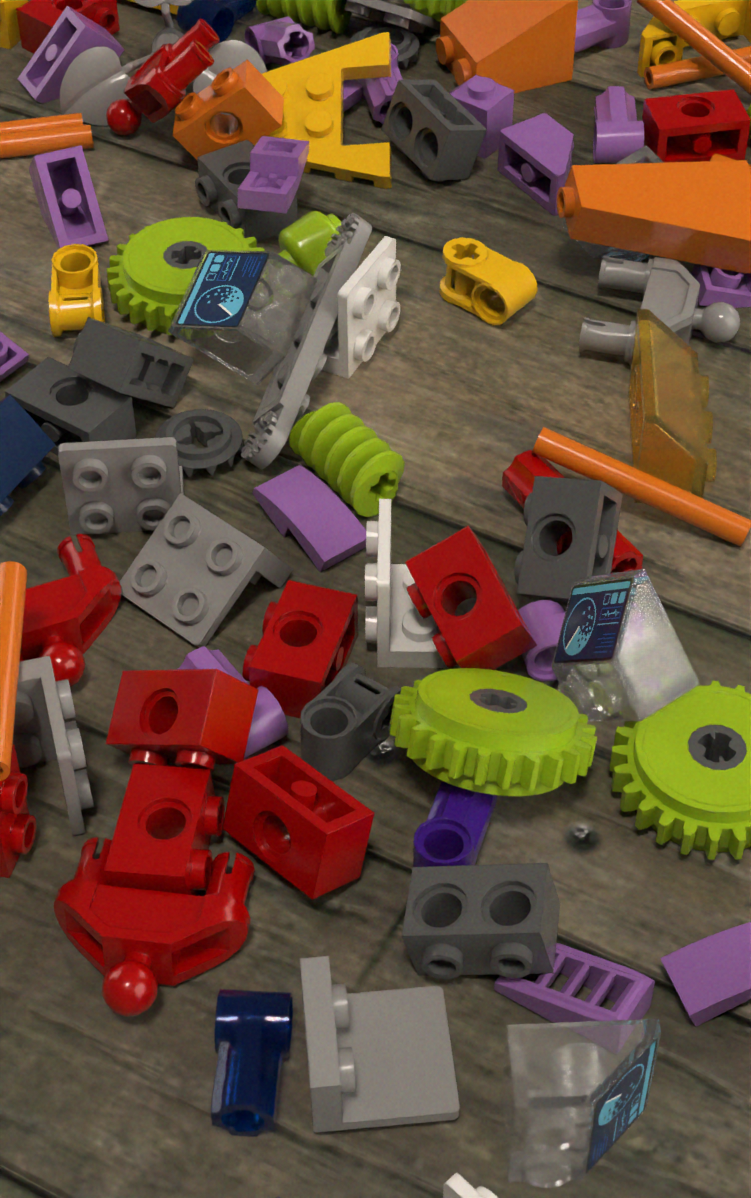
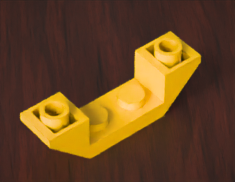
(720, 17)

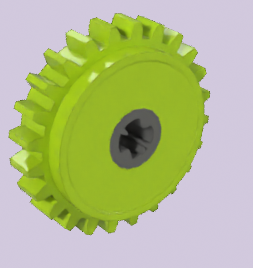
(159, 262)
(492, 732)
(690, 770)

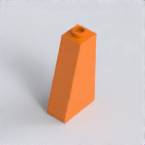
(664, 210)

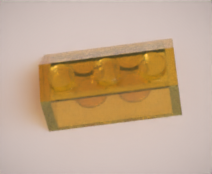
(667, 408)

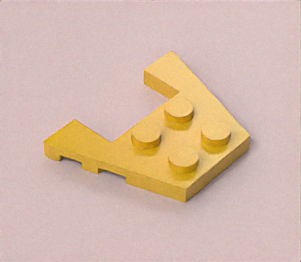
(315, 108)

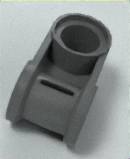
(345, 722)

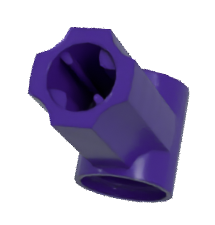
(453, 828)

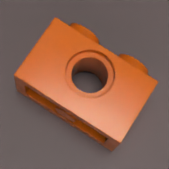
(241, 92)

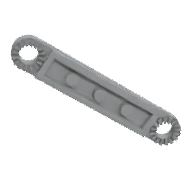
(286, 392)

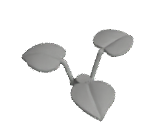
(99, 79)

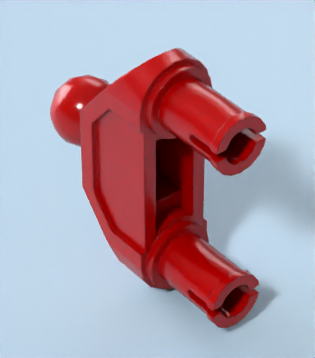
(162, 80)
(70, 612)
(148, 934)

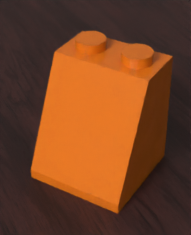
(510, 42)

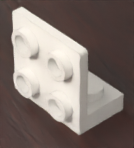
(365, 310)
(395, 623)

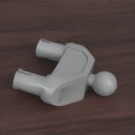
(669, 294)

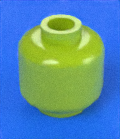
(307, 238)

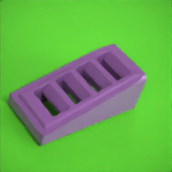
(606, 979)

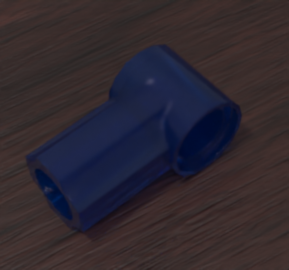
(217, 13)
(250, 1041)

